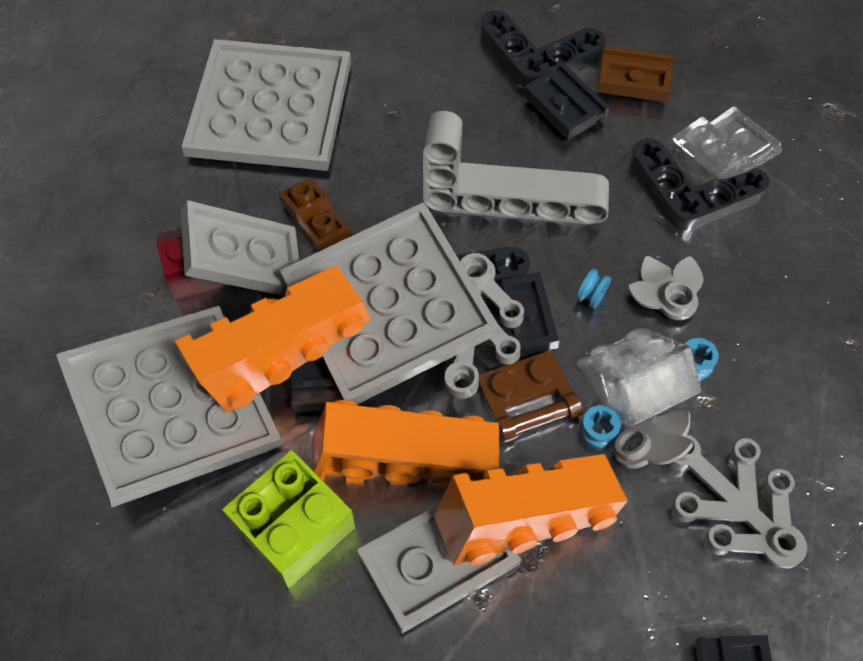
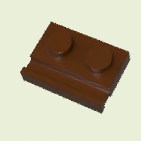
(636, 74)

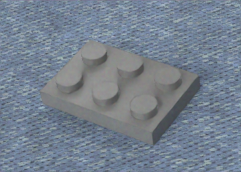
(236, 248)
(417, 572)

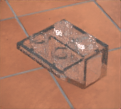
(642, 374)

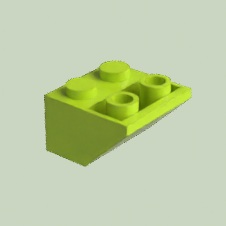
(290, 518)

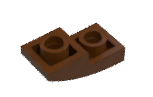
(314, 215)

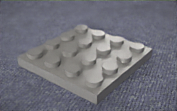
(268, 105)
(416, 300)
(151, 415)

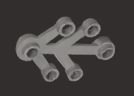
(485, 284)
(741, 505)

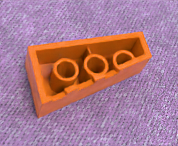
(274, 338)
(401, 445)
(526, 507)

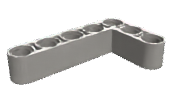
(504, 189)

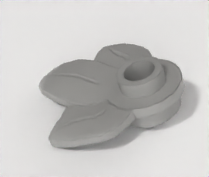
(663, 284)
(654, 440)

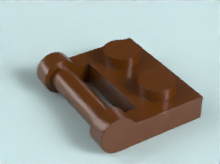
(523, 385)

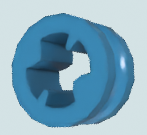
(593, 288)
(709, 353)
(599, 413)

